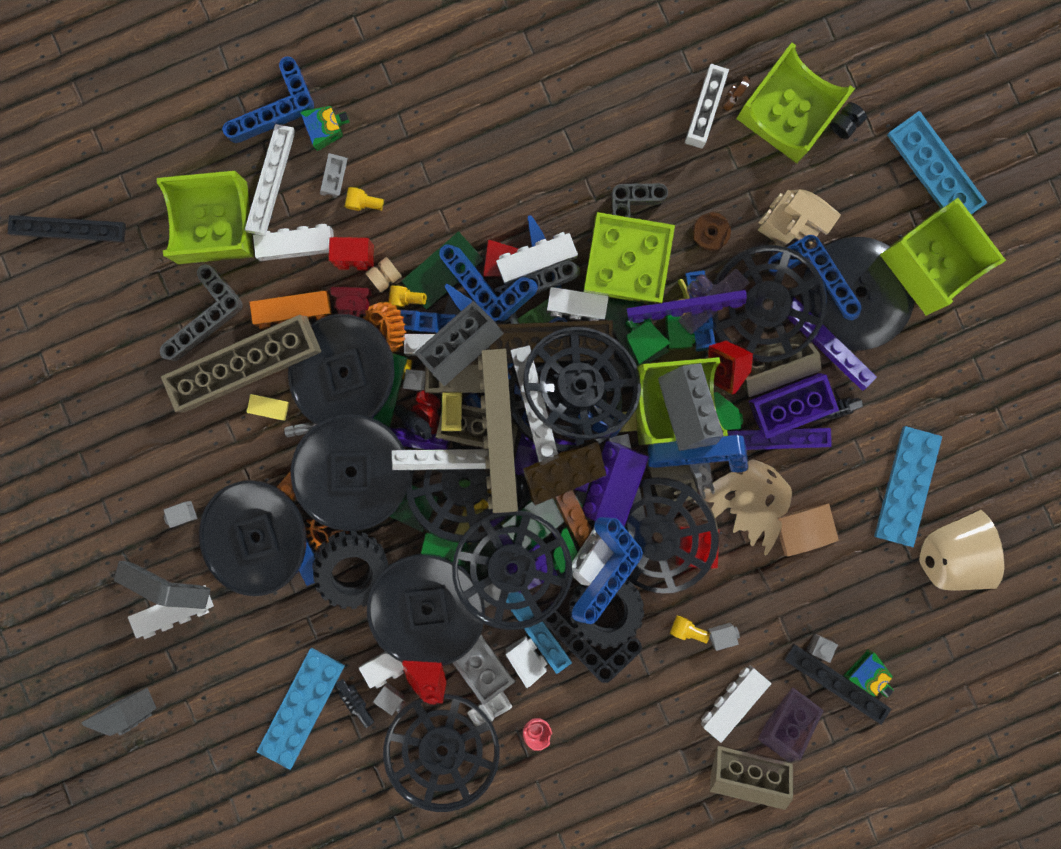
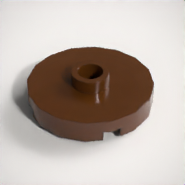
(735, 92)
(713, 222)

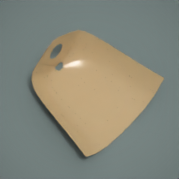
(971, 554)

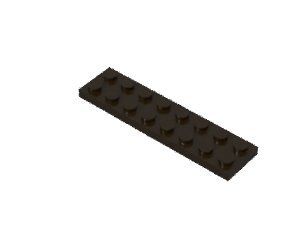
(530, 334)

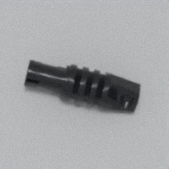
(845, 407)
(413, 422)
(354, 703)

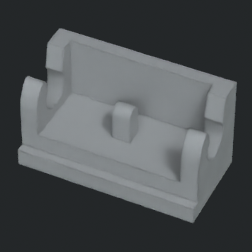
(333, 175)
(702, 477)

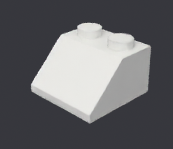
(526, 660)

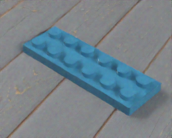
(934, 164)
(908, 486)
(300, 708)

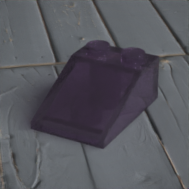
(791, 726)

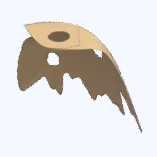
(750, 501)

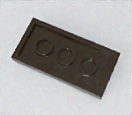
(564, 471)

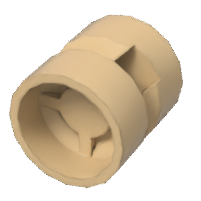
(383, 274)

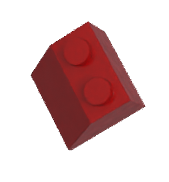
(733, 367)
(426, 680)

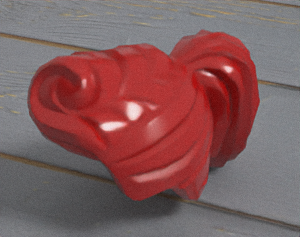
(427, 409)

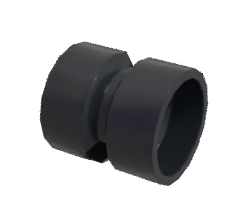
(851, 117)

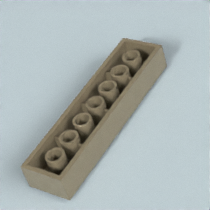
(241, 364)
(499, 431)

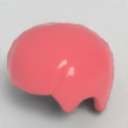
(537, 734)

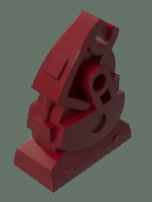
(351, 300)

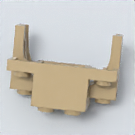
(796, 216)

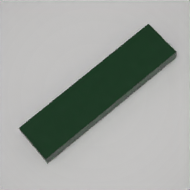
(386, 413)

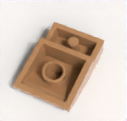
(807, 530)

